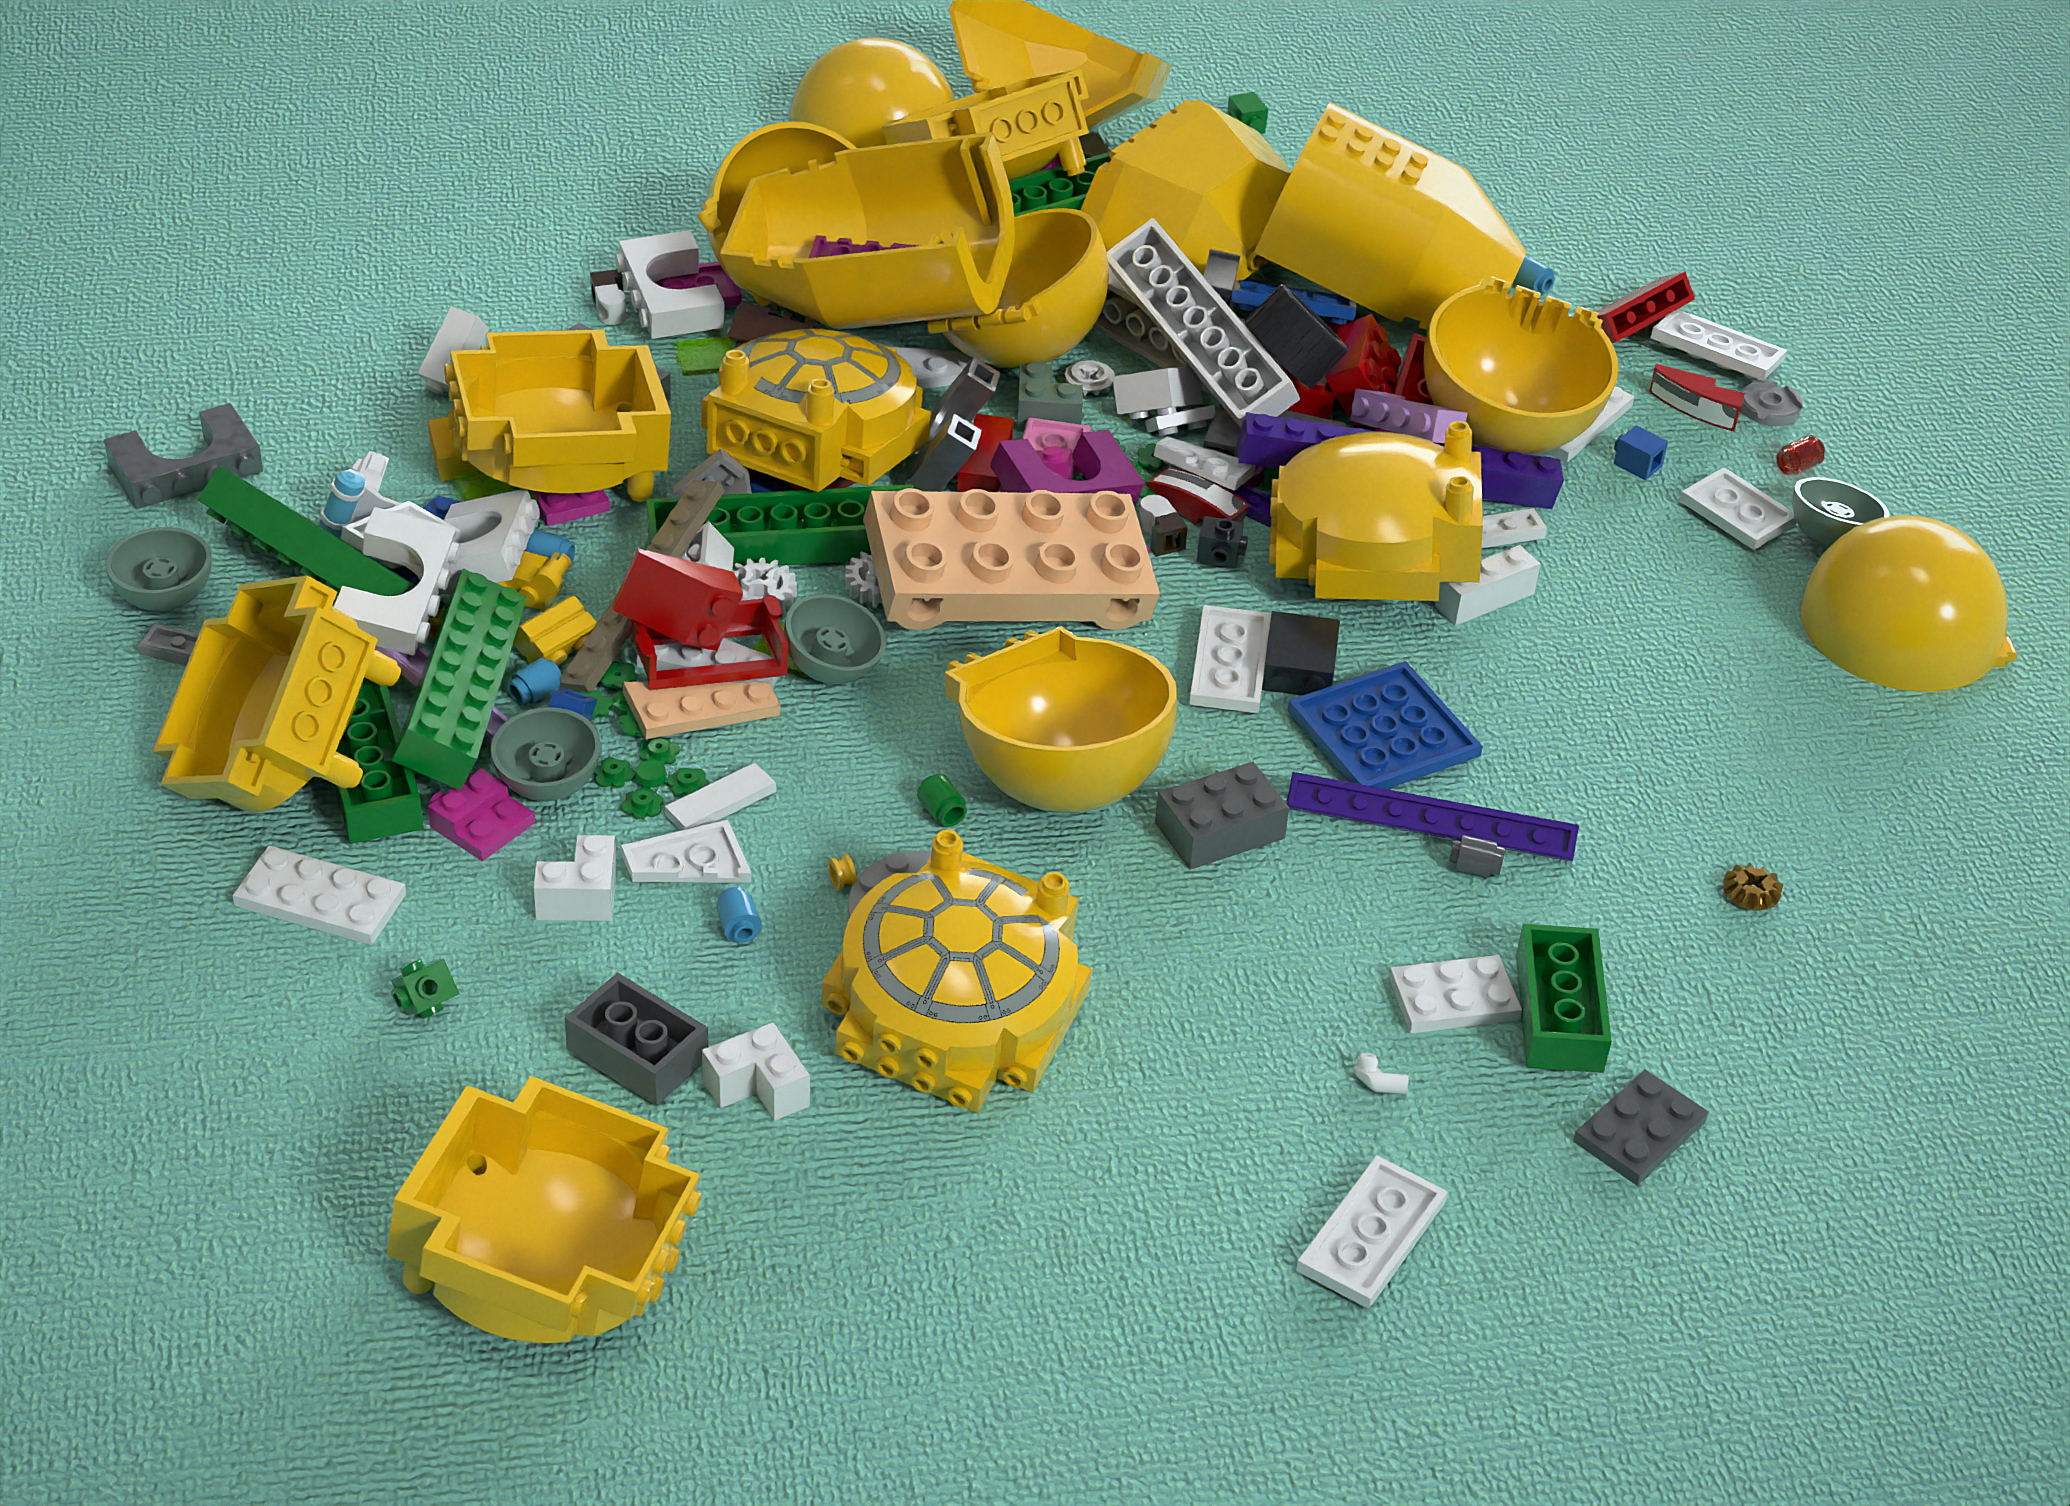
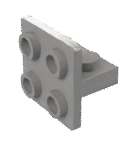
(719, 468)

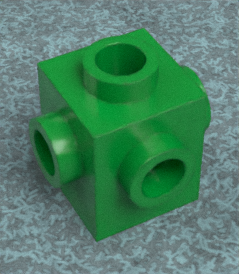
(423, 987)

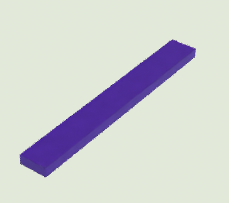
(1431, 816)

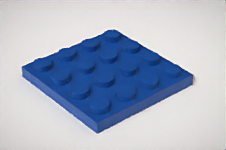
(1335, 306)
(1384, 728)

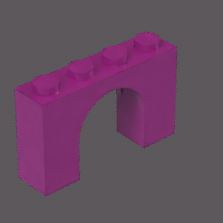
(1095, 454)

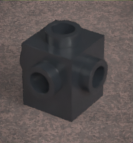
(1221, 542)

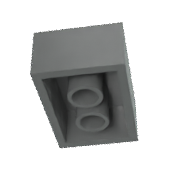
(1221, 815)
(636, 1038)

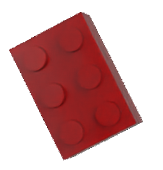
(1367, 365)

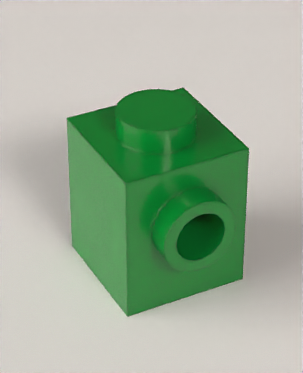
(1249, 110)

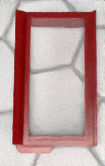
(750, 618)

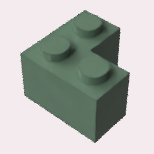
(1045, 399)

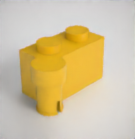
(539, 578)

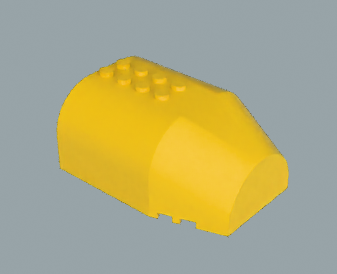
(925, 193)
(1386, 221)

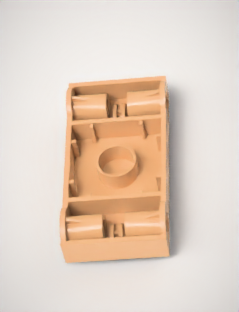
(1010, 557)

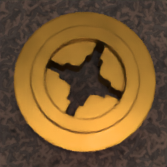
(1751, 896)

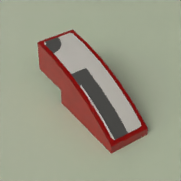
(1697, 396)
(1197, 496)

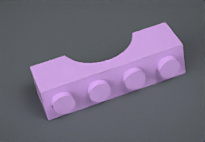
(1403, 416)

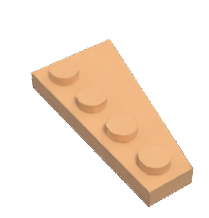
(698, 706)

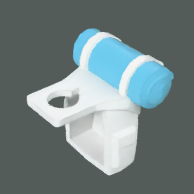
(355, 494)

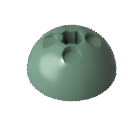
(1832, 508)
(159, 567)
(833, 638)
(546, 753)

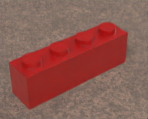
(1645, 306)

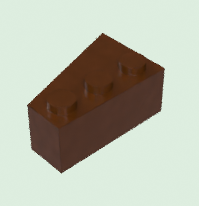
(758, 321)

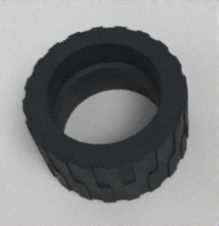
(1296, 336)

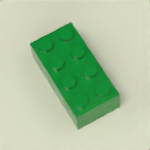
(1563, 998)

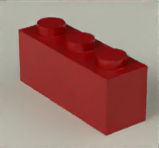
(976, 470)

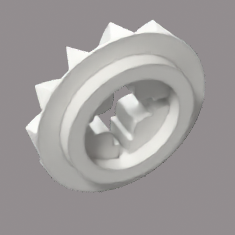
(1085, 371)

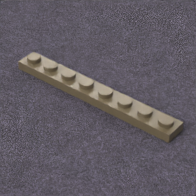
(613, 628)

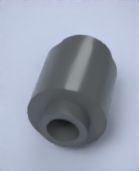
(1477, 856)

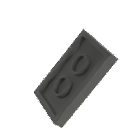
(1640, 1127)

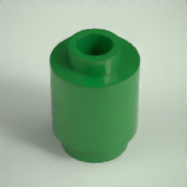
(942, 800)

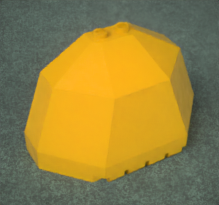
(1018, 41)
(1198, 178)

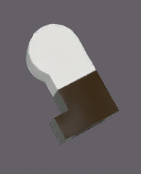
(608, 296)
(1162, 524)

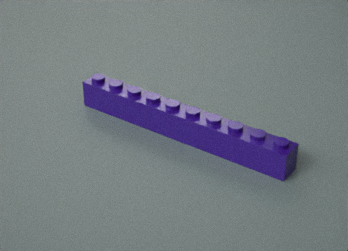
(1504, 476)

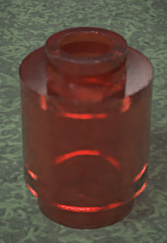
(1800, 455)

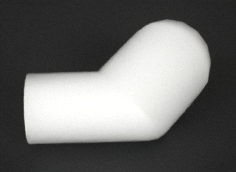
(1376, 1079)

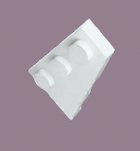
(1204, 462)
(690, 855)

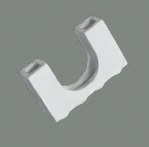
(663, 309)
(457, 333)
(492, 534)
(426, 550)

